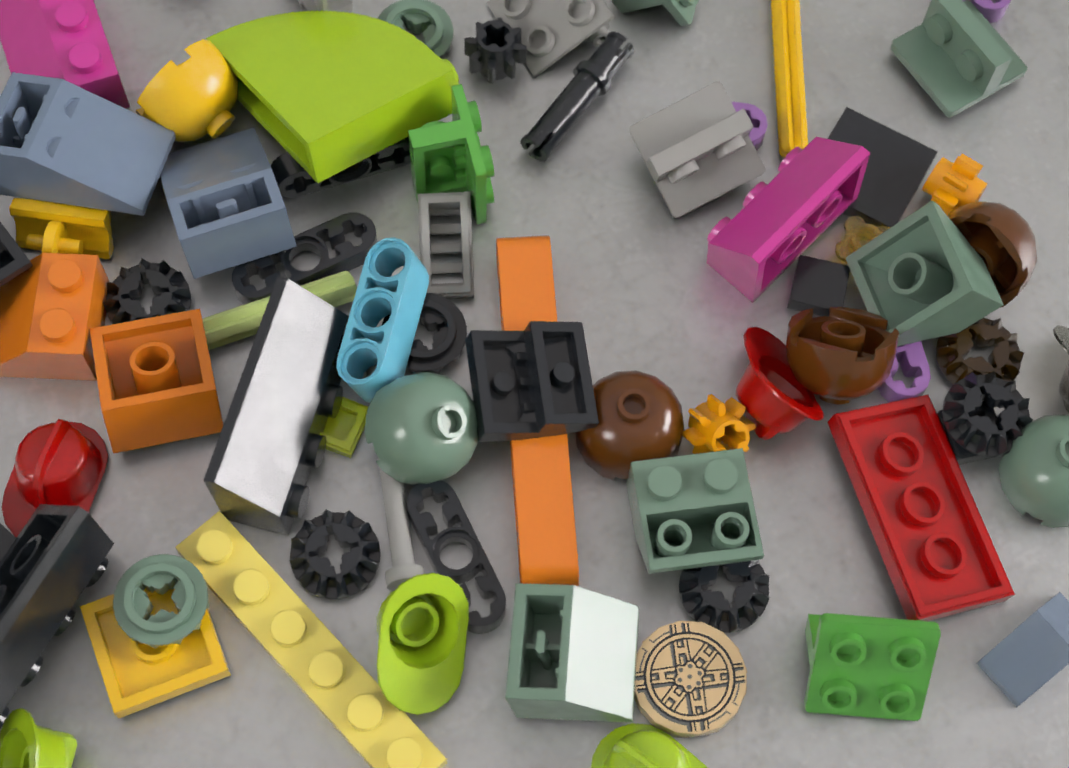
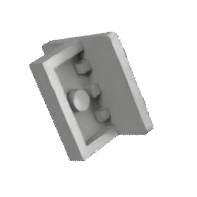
(698, 149)

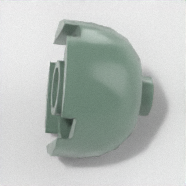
(422, 428)
(1038, 471)

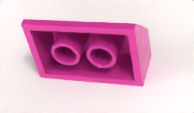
(61, 42)
(786, 214)

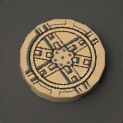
(689, 679)

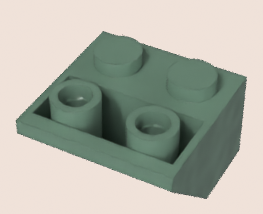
(693, 511)
(572, 654)

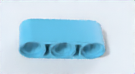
(374, 299)

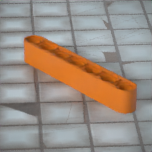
(538, 464)

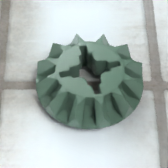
(422, 17)
(158, 575)

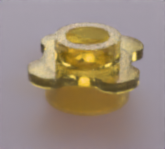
(856, 231)

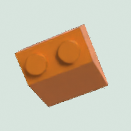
(50, 317)
(155, 380)

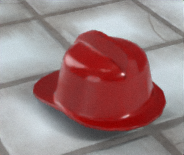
(770, 390)
(54, 467)

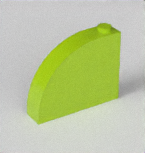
(335, 84)

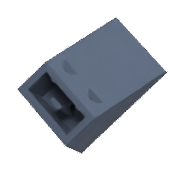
(77, 147)
(225, 203)

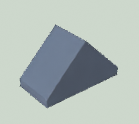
(1031, 652)

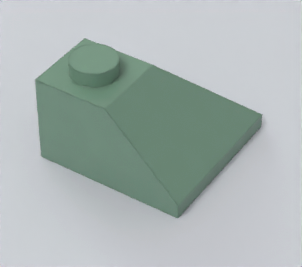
(924, 277)

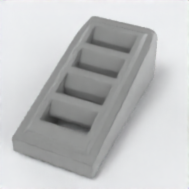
(441, 205)

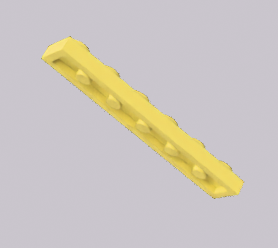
(306, 649)

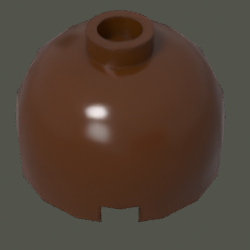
(1001, 241)
(840, 353)
(636, 423)

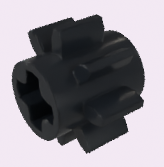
(495, 50)

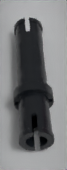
(590, 80)

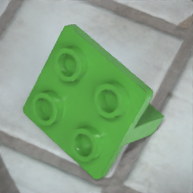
(450, 156)
(869, 665)

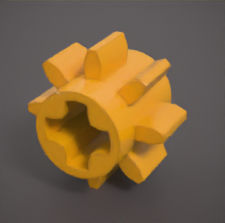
(955, 183)
(718, 426)

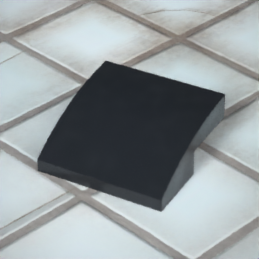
(531, 381)

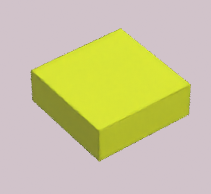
(346, 428)

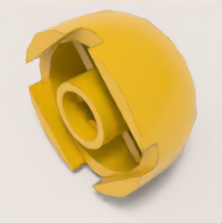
(193, 95)

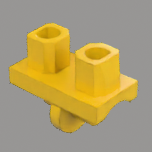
(62, 228)

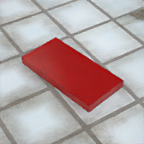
(920, 509)

